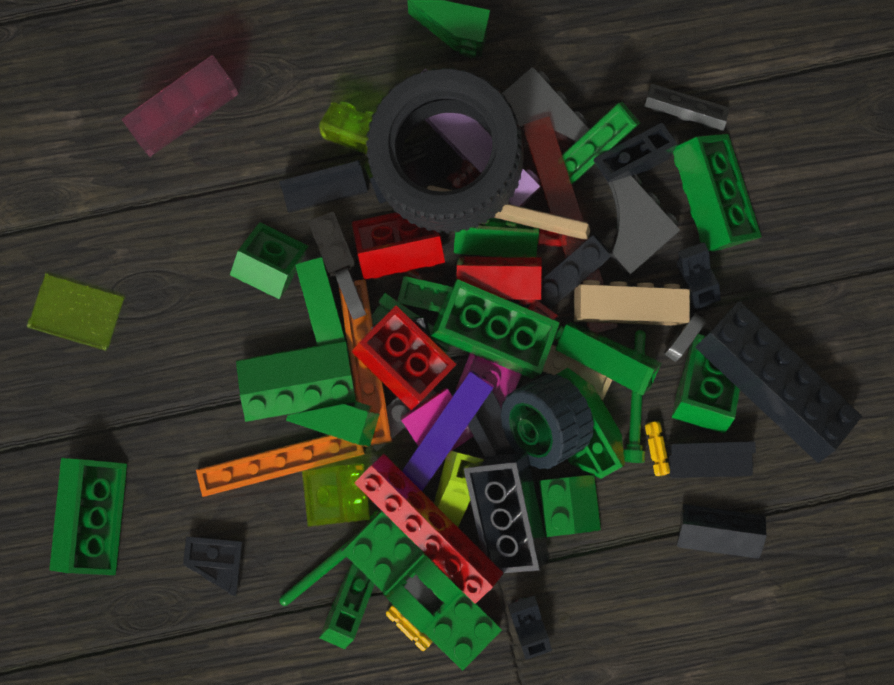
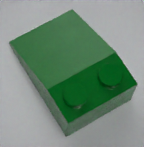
(456, 24)
(705, 393)

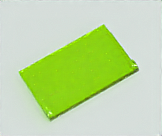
(75, 312)

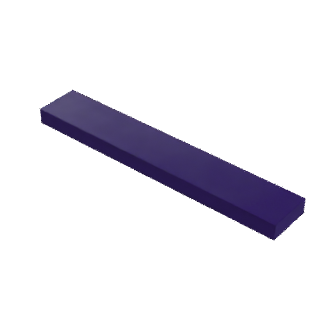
(447, 429)

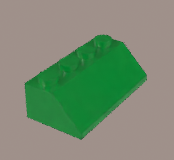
(716, 192)
(495, 329)
(295, 381)
(88, 517)

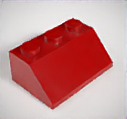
(394, 245)
(503, 276)
(403, 357)

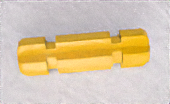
(657, 448)
(422, 640)

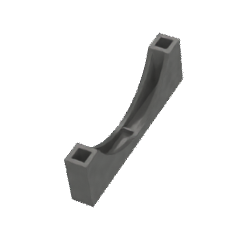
(640, 220)

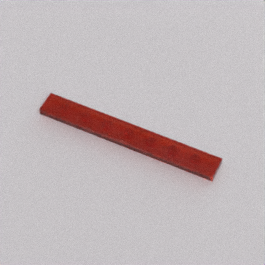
(558, 190)

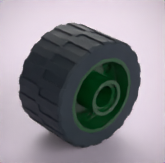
(547, 420)

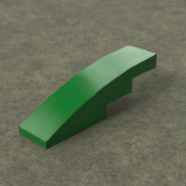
(423, 294)
(320, 302)

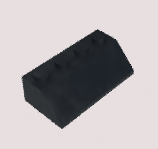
(507, 512)

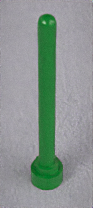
(633, 450)
(315, 574)

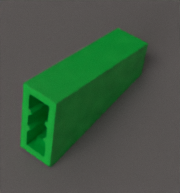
(608, 357)

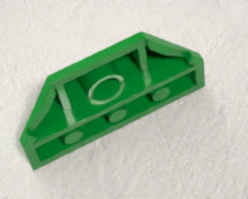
(606, 446)

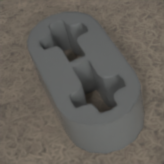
(350, 293)
(684, 337)

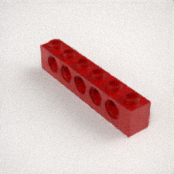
(429, 528)

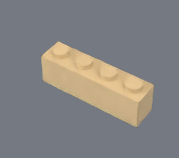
(631, 304)

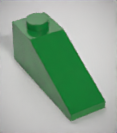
(341, 421)
(347, 608)

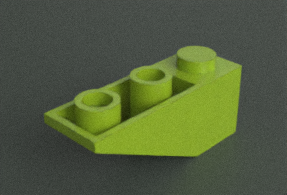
(452, 491)

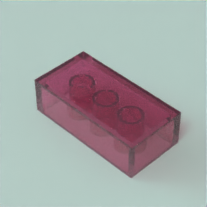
(180, 106)

